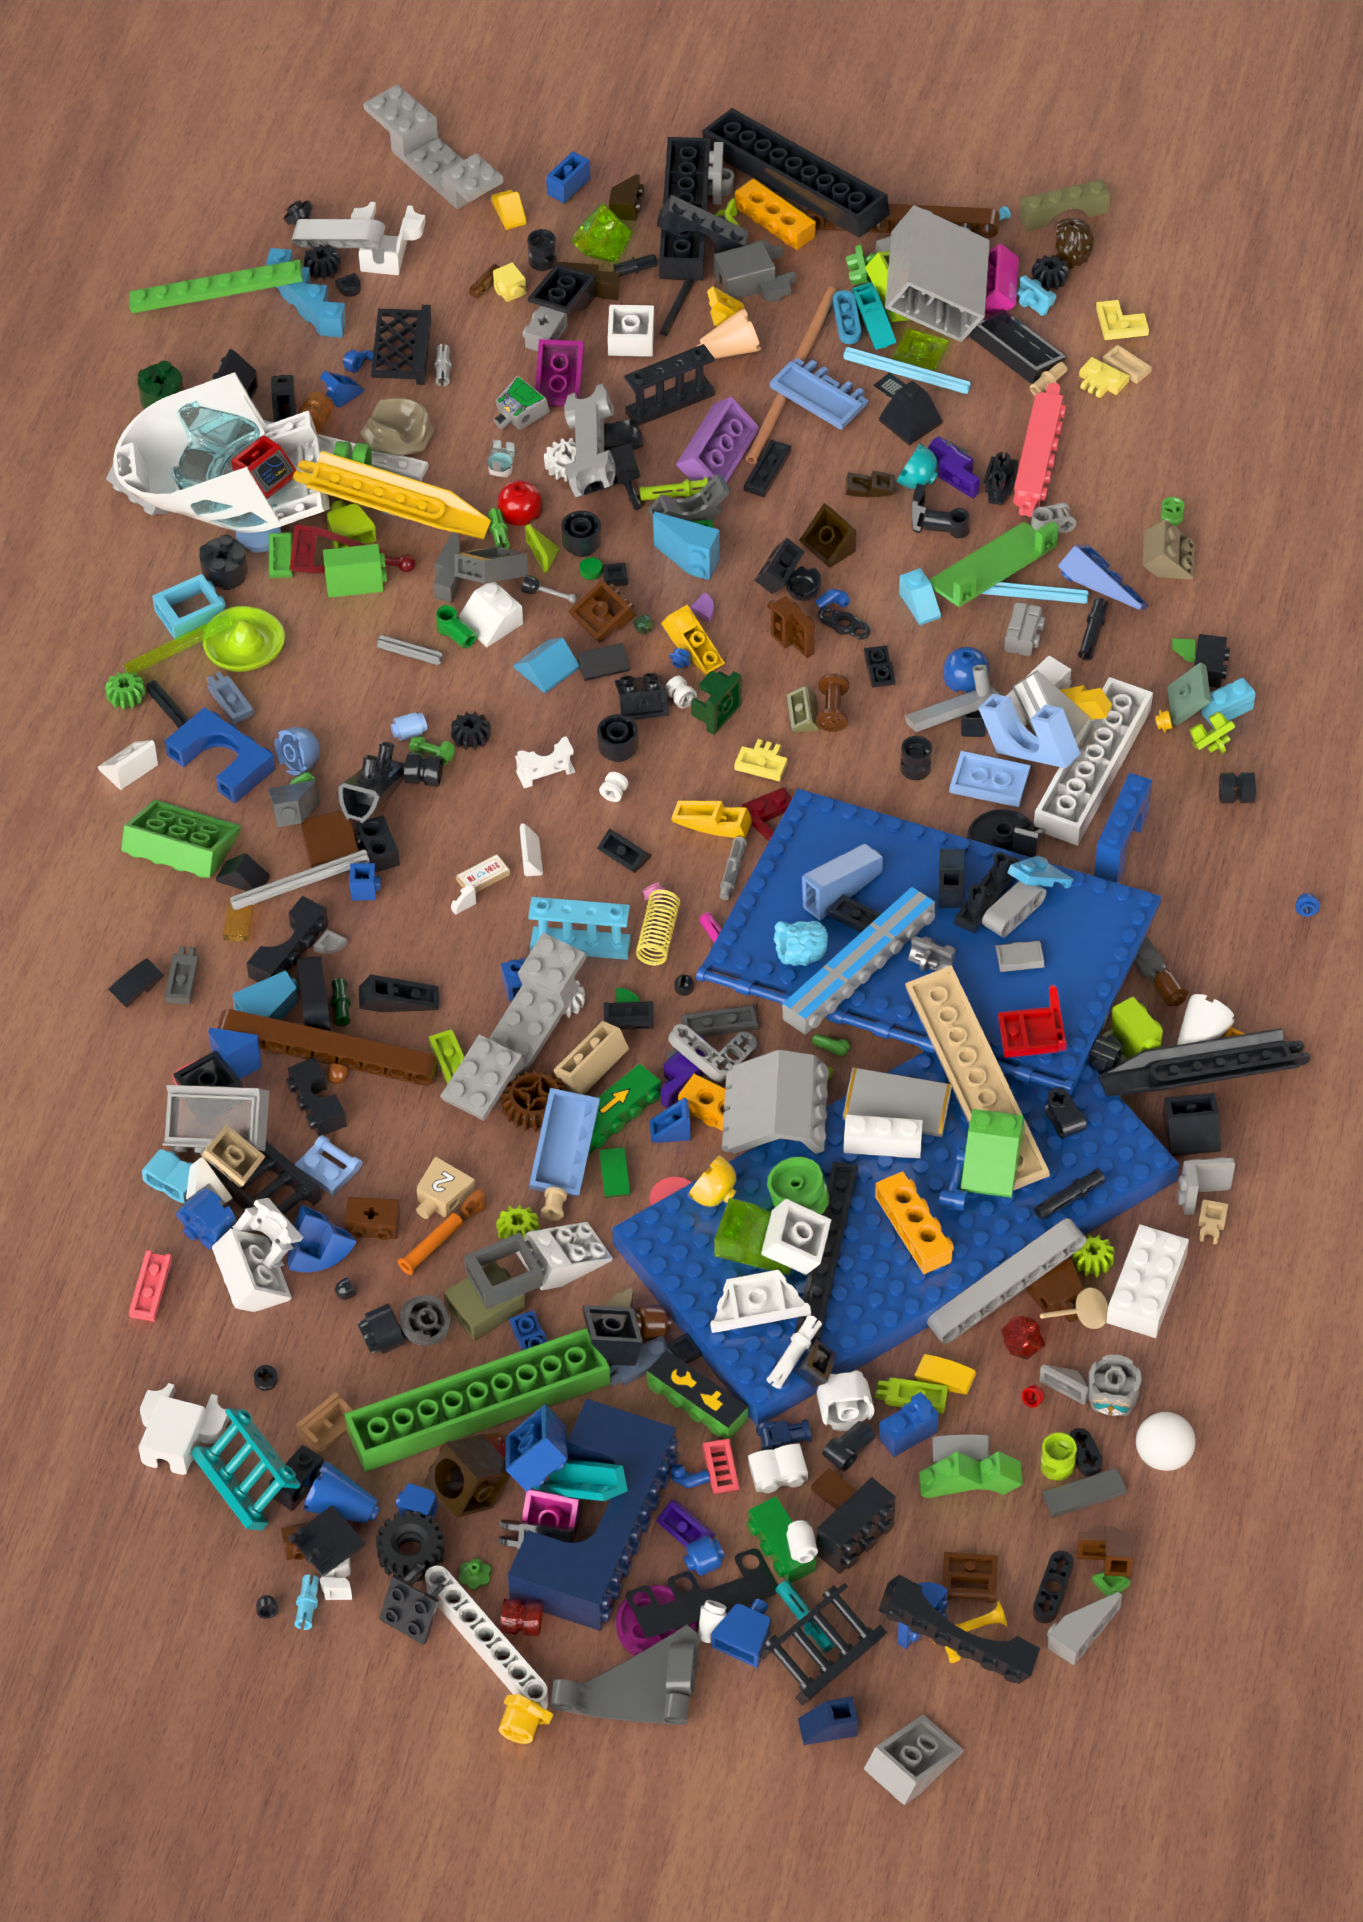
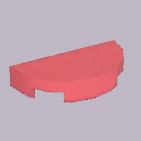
(667, 1187)

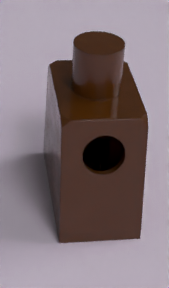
(1057, 1289)

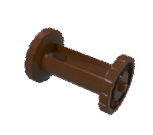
(832, 718)

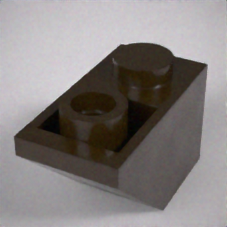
(625, 199)

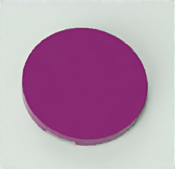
(628, 1628)

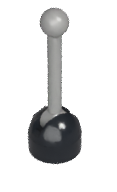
(531, 586)

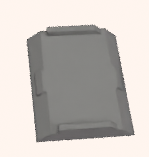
(1019, 956)

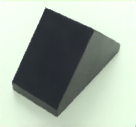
(1027, 839)
(242, 873)
(816, 1364)

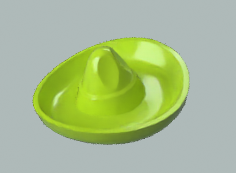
(250, 641)

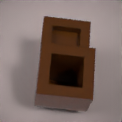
(1111, 1546)

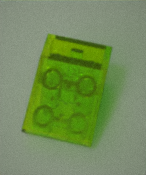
(743, 1235)

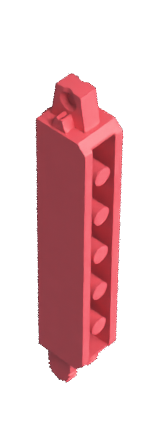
(1038, 449)

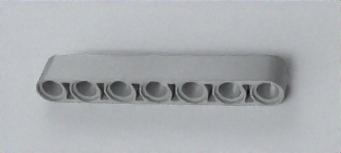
(1006, 1281)

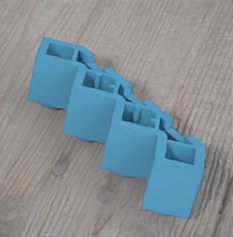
(311, 299)

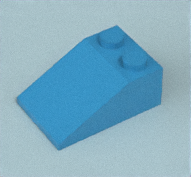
(687, 544)

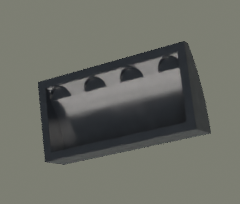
(1016, 345)

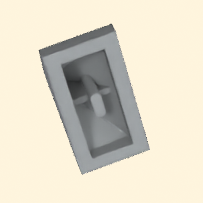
(1065, 1381)

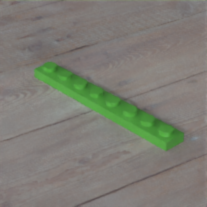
(216, 286)

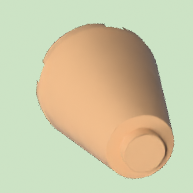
(732, 337)

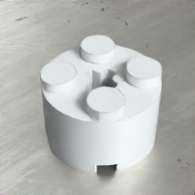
(845, 1400)

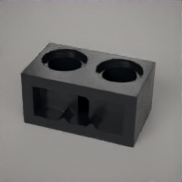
(779, 565)
(378, 842)
(307, 1468)

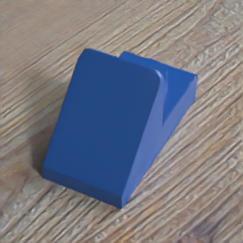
(341, 388)

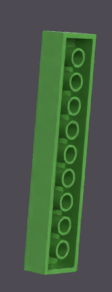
(476, 1399)

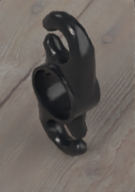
(855, 623)

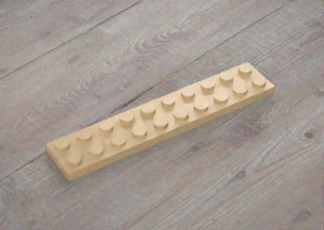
(969, 1059)

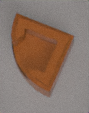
(473, 1204)

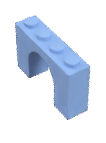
(1054, 737)

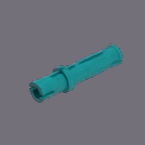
(788, 1593)

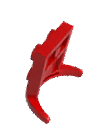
(1033, 1029)

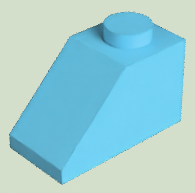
(919, 596)

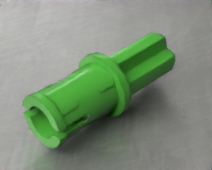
(498, 528)

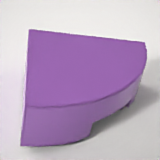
(704, 607)

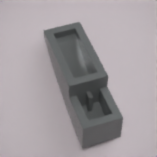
(445, 581)

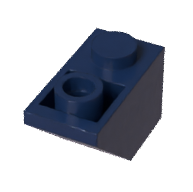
(829, 1721)

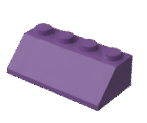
(718, 442)

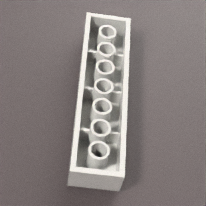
(1103, 746)

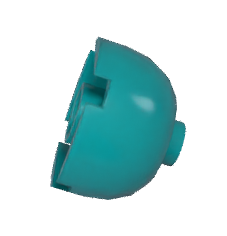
(919, 468)

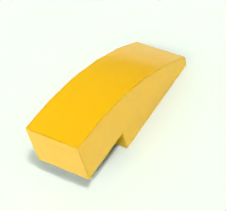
(1091, 702)
(712, 818)

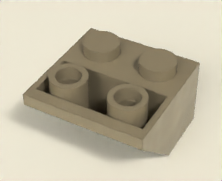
(1168, 552)

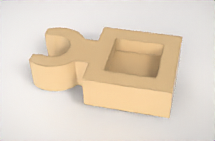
(1212, 1219)

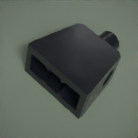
(283, 393)

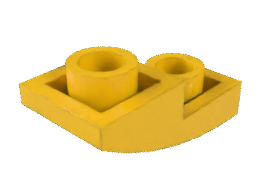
(945, 1372)

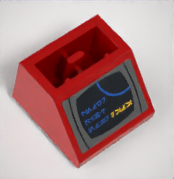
(266, 464)

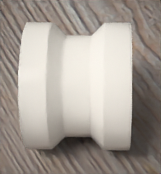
(614, 786)

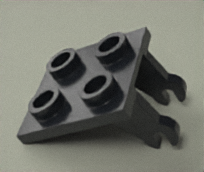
(327, 1540)
(408, 1607)

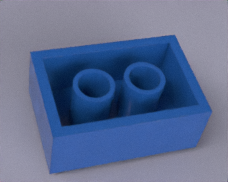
(536, 1448)

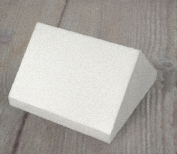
(130, 763)

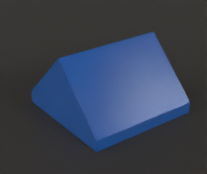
(237, 1049)

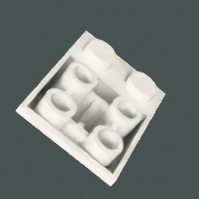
(566, 1253)

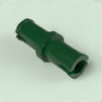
(340, 1002)

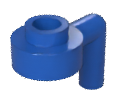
(354, 359)

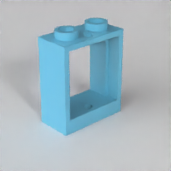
(182, 592)

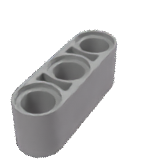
(1013, 908)

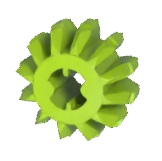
(516, 1222)
(1094, 1256)

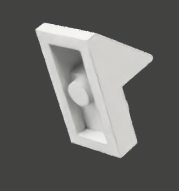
(203, 1177)

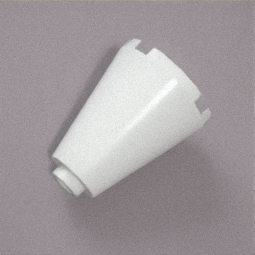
(1204, 1020)

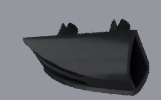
(371, 785)

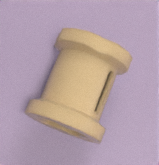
(554, 1203)

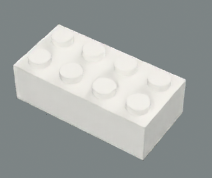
(1147, 1281)

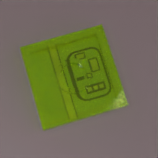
(921, 350)

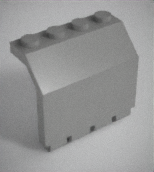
(775, 1099)

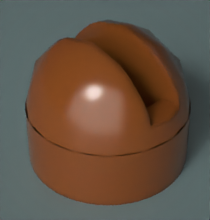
(337, 1073)

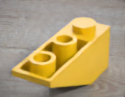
(689, 635)

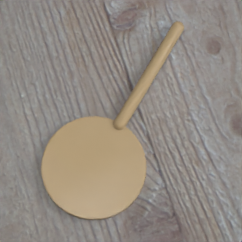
(1090, 1308)

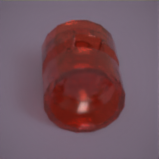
(521, 1617)

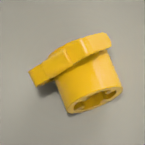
(522, 1718)

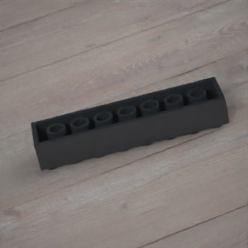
(688, 180)

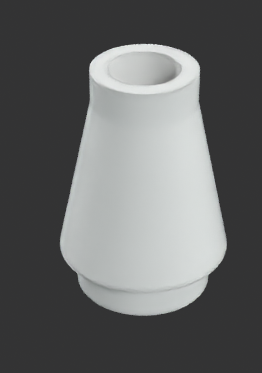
(710, 1616)

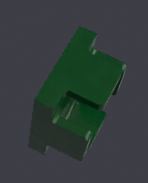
(723, 702)

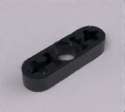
(1051, 1576)

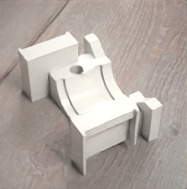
(532, 766)
(274, 1224)

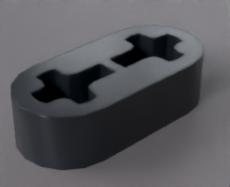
(1090, 1450)

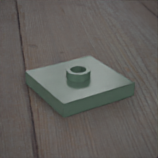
(1189, 694)

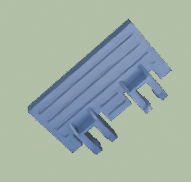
(819, 392)

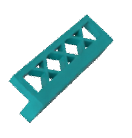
(586, 1480)

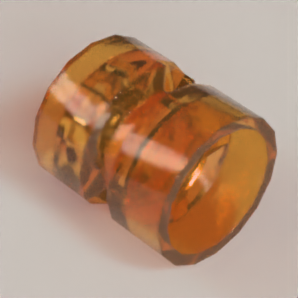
(320, 408)

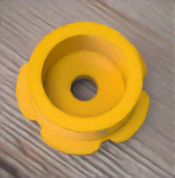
(1164, 720)

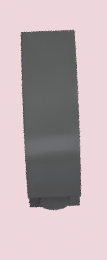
(698, 507)

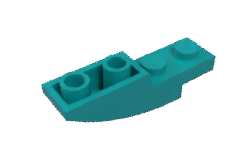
(874, 315)

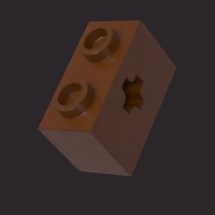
(372, 1217)

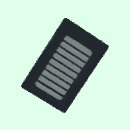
(889, 385)

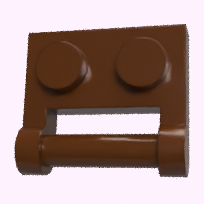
(972, 1569)

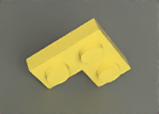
(1116, 325)

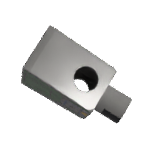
(520, 405)

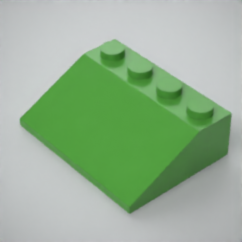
(179, 838)

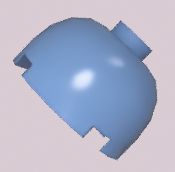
(297, 749)

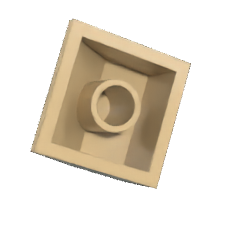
(232, 1155)

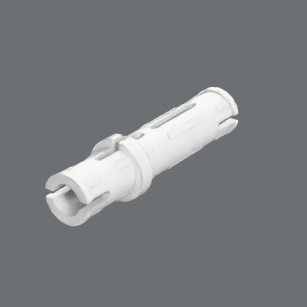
(799, 1344)

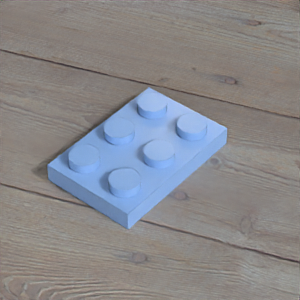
(990, 779)

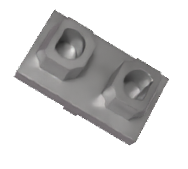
(931, 955)

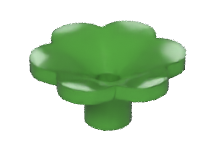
(474, 1574)

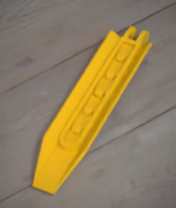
(392, 494)

